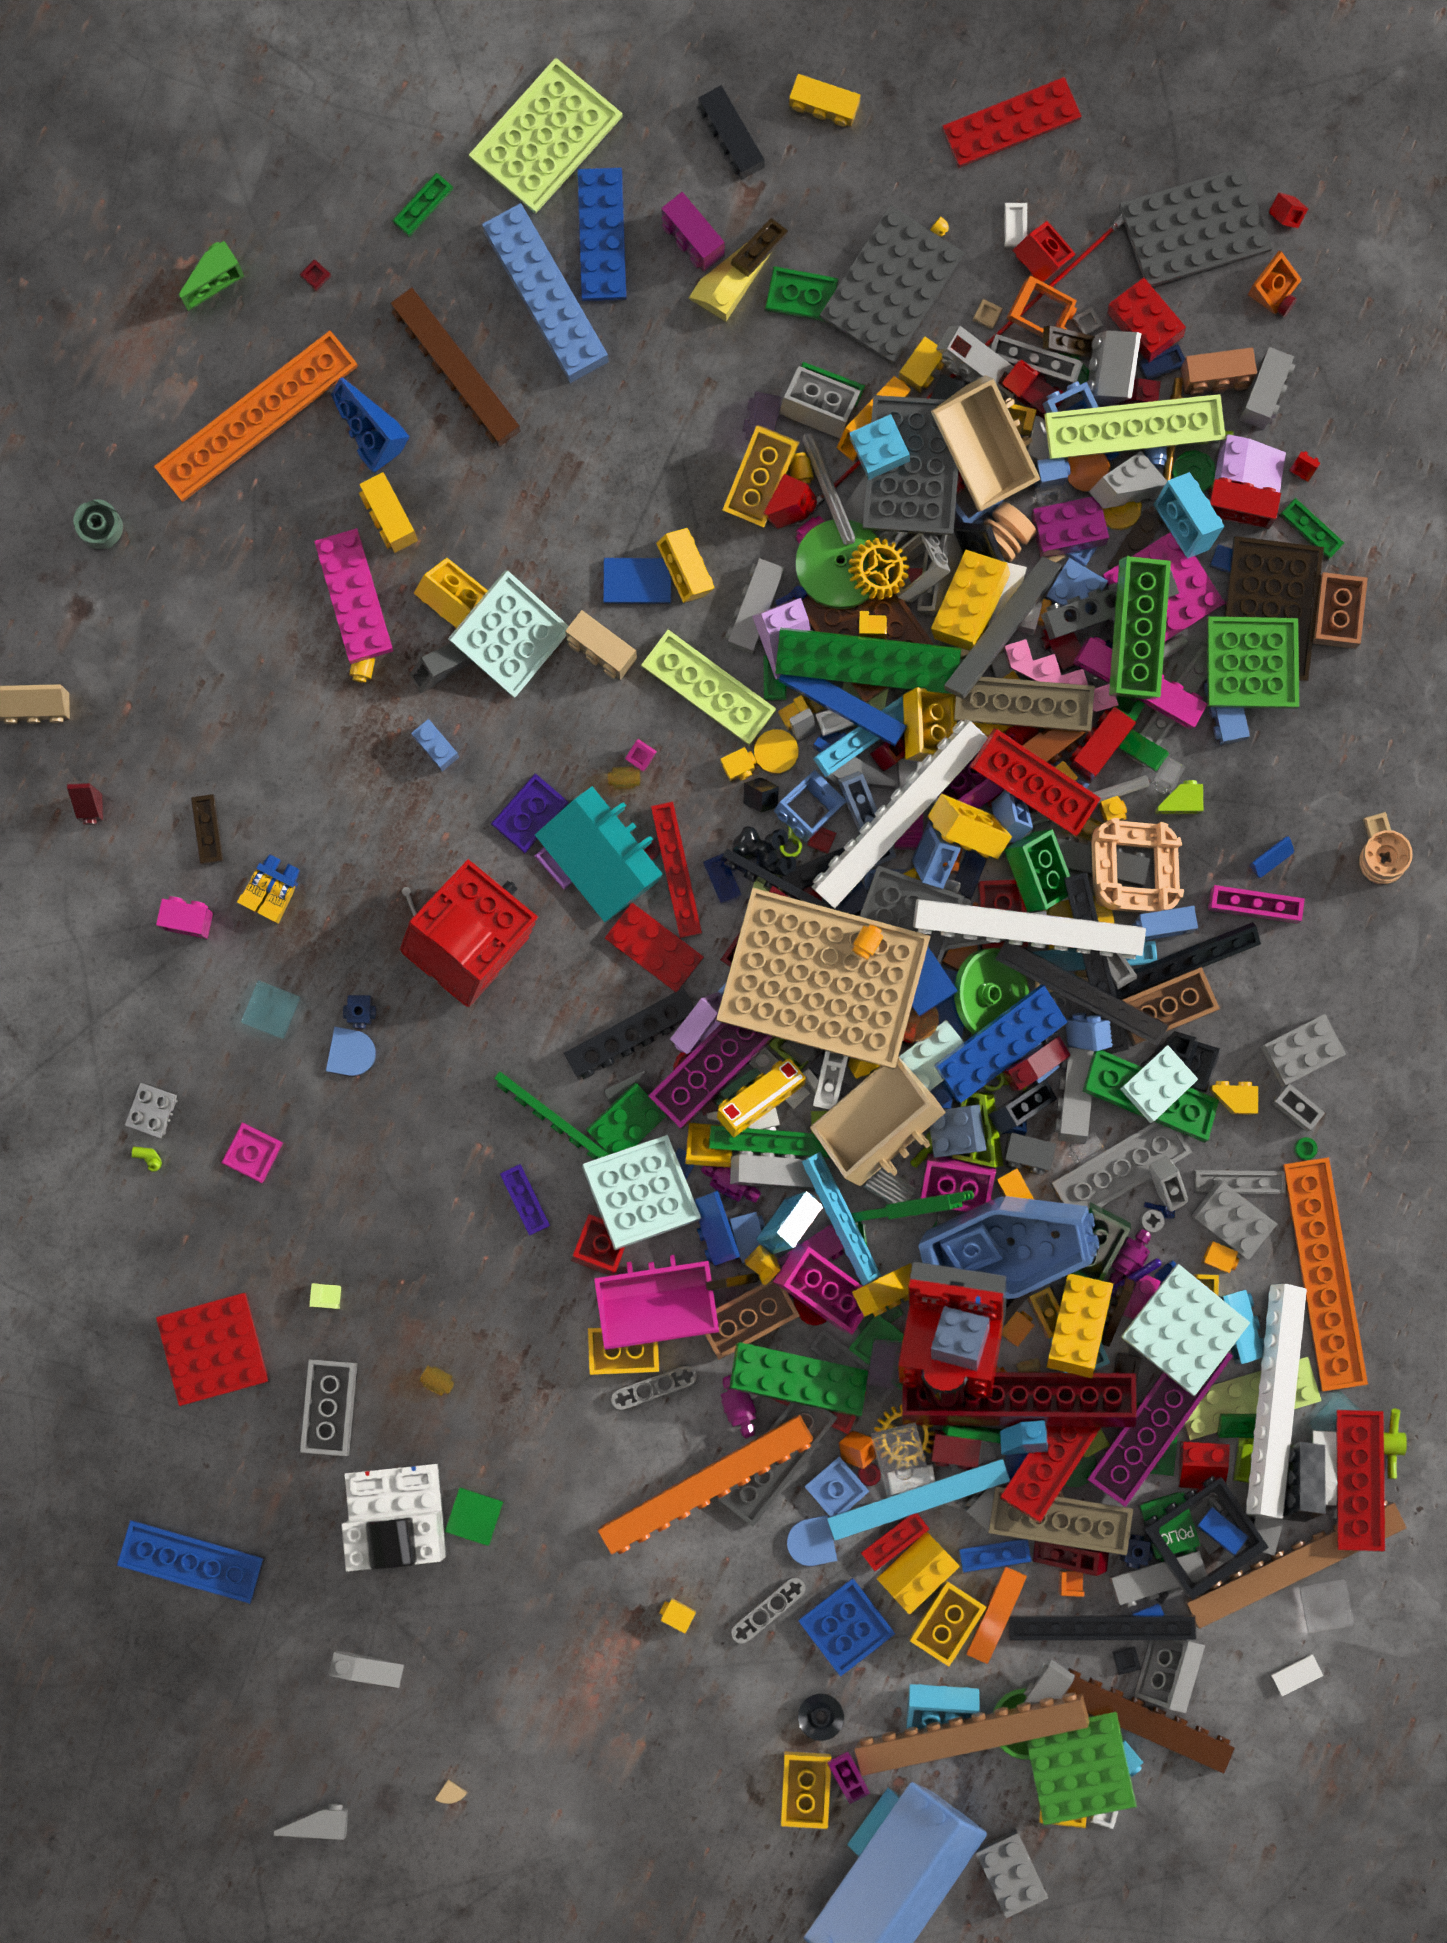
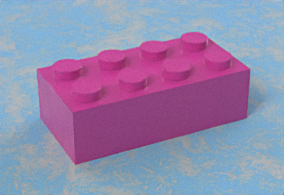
(821, 1288)

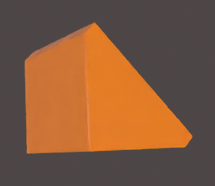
(1275, 283)

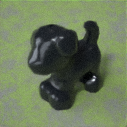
(765, 851)

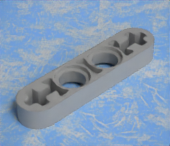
(655, 1391)
(771, 1613)

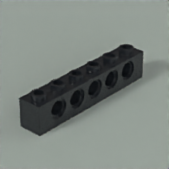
(576, 1055)

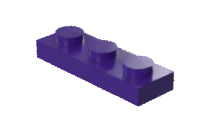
(525, 1199)

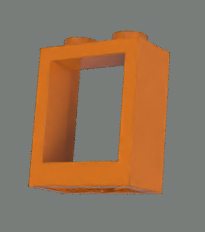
(1032, 283)

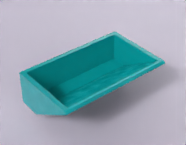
(600, 853)

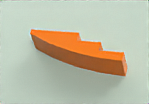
(996, 1615)

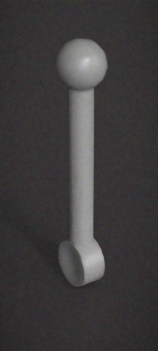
(406, 892)

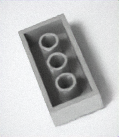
(328, 1407)

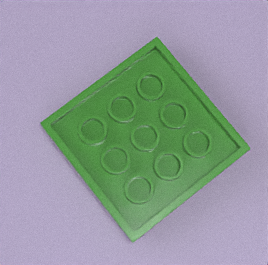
(1252, 662)
(1082, 1771)

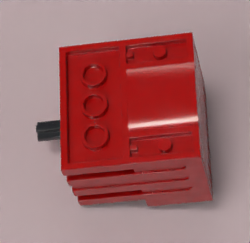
(468, 932)

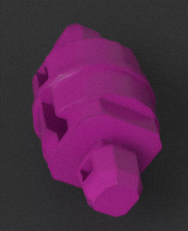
(721, 1183)
(1130, 1256)
(739, 1409)

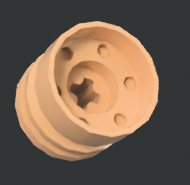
(1010, 528)
(1387, 844)

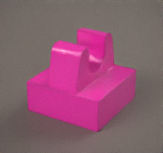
(640, 755)

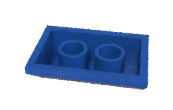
(716, 1230)

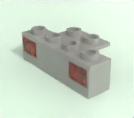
(973, 359)

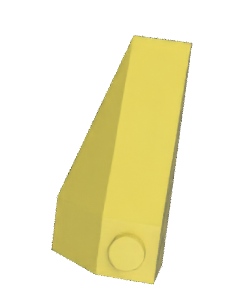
(723, 288)

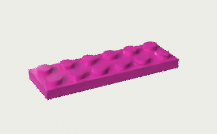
(353, 596)

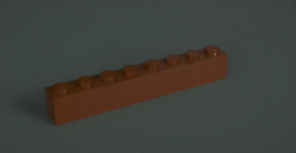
(455, 367)
(1154, 1723)

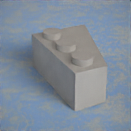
(1129, 482)

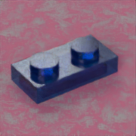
(722, 879)

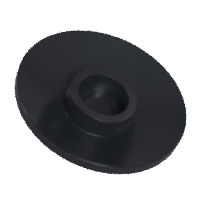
(820, 1729)

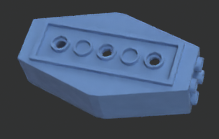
(1036, 1254)

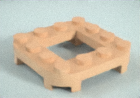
(1166, 866)

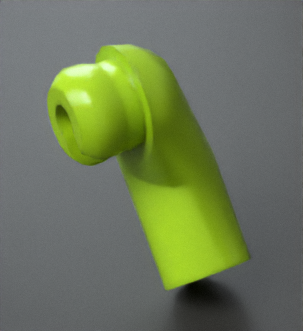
(149, 1155)

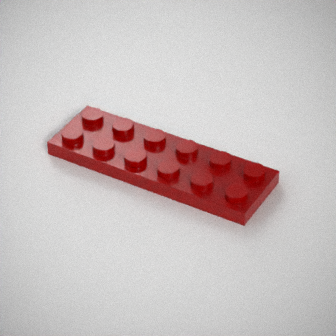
(1011, 122)
(1035, 782)
(1046, 1473)
(1360, 1480)

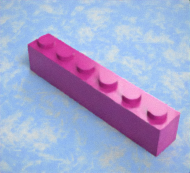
(1173, 702)

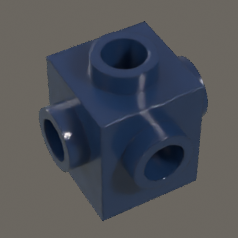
(355, 1003)
(1145, 1552)

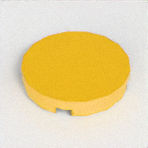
(1122, 516)
(776, 751)

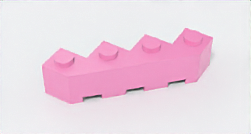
(1047, 670)

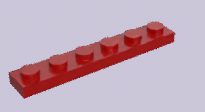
(676, 870)

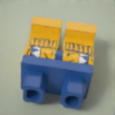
(269, 890)

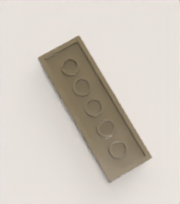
(1028, 704)
(1066, 1523)

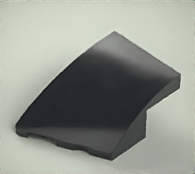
(1197, 1056)

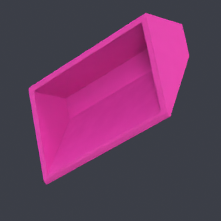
(656, 1304)

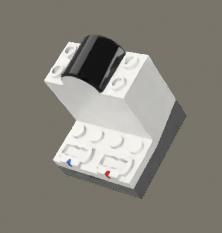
(394, 1518)

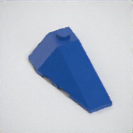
(375, 431)

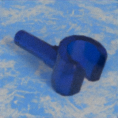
(797, 592)
(1166, 1213)

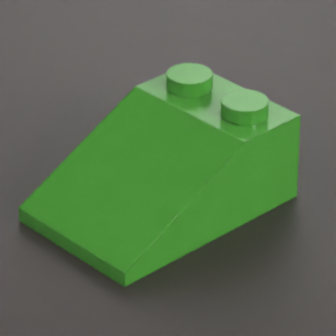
(212, 274)

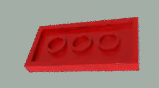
(654, 947)

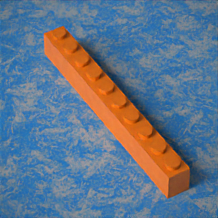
(706, 1484)

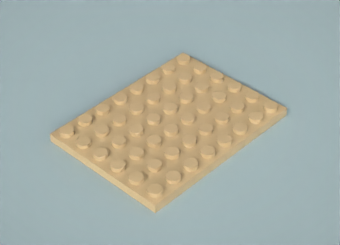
(806, 985)

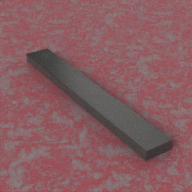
(1003, 627)

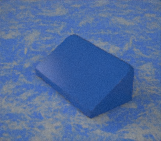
(1272, 857)

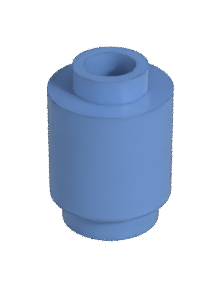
(1156, 456)

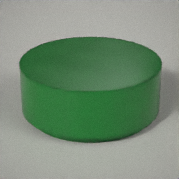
(1305, 1148)

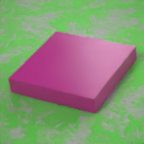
(252, 1152)

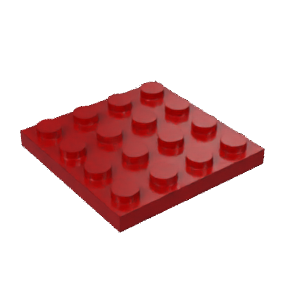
(212, 1349)

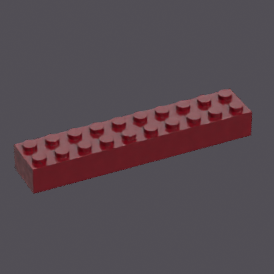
(1031, 1396)

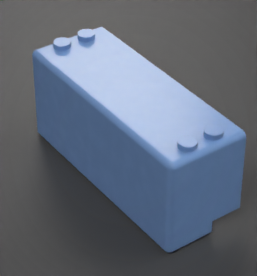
(900, 1873)

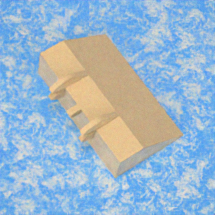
(985, 442)
(877, 1122)

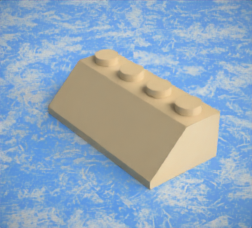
(34, 703)

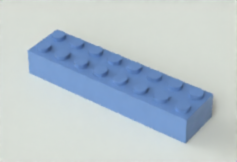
(545, 293)

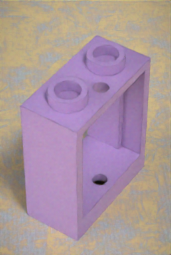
(698, 1024)

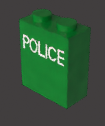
(1177, 1533)

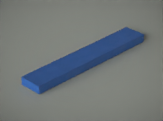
(847, 706)

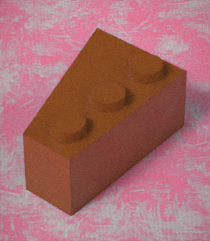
(1052, 742)

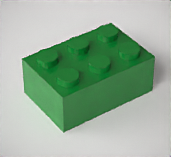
(1038, 869)

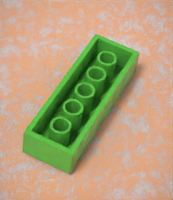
(1139, 628)

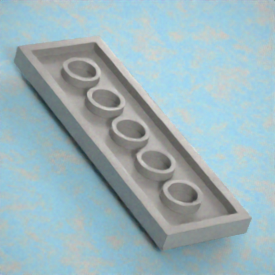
(1121, 1166)

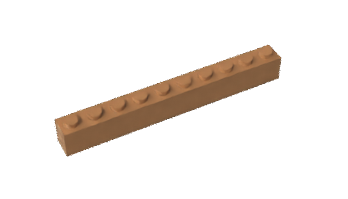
(1278, 1572)
(972, 1734)

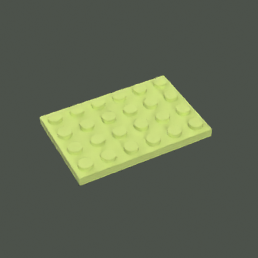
(545, 135)

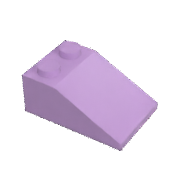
(1250, 462)
(768, 624)

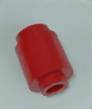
(1021, 734)

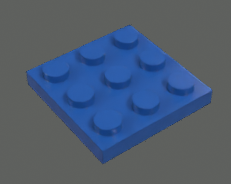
(846, 1627)

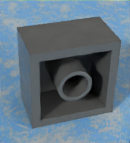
(1028, 1153)

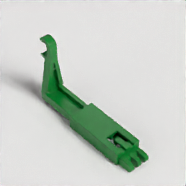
(911, 1208)

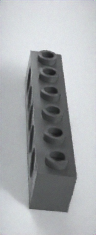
(1058, 626)

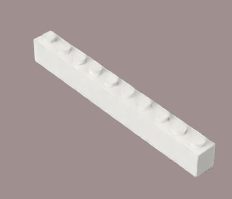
(899, 813)
(1029, 927)
(1276, 1401)

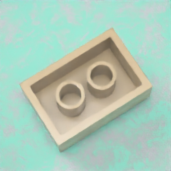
(600, 645)

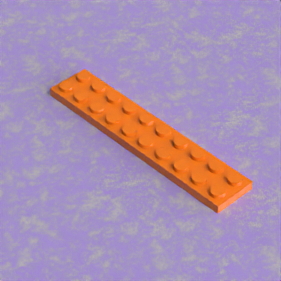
(256, 416)
(1325, 1274)

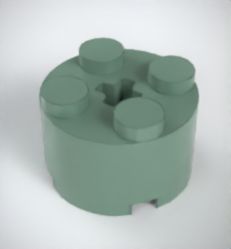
(96, 512)

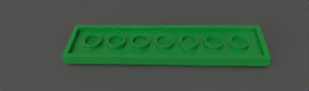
(865, 660)

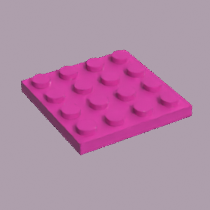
(1196, 591)

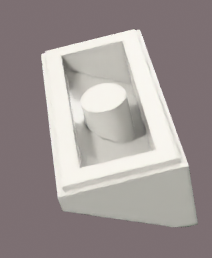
(1038, 447)

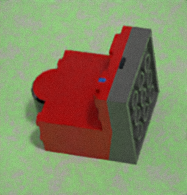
(965, 1290)

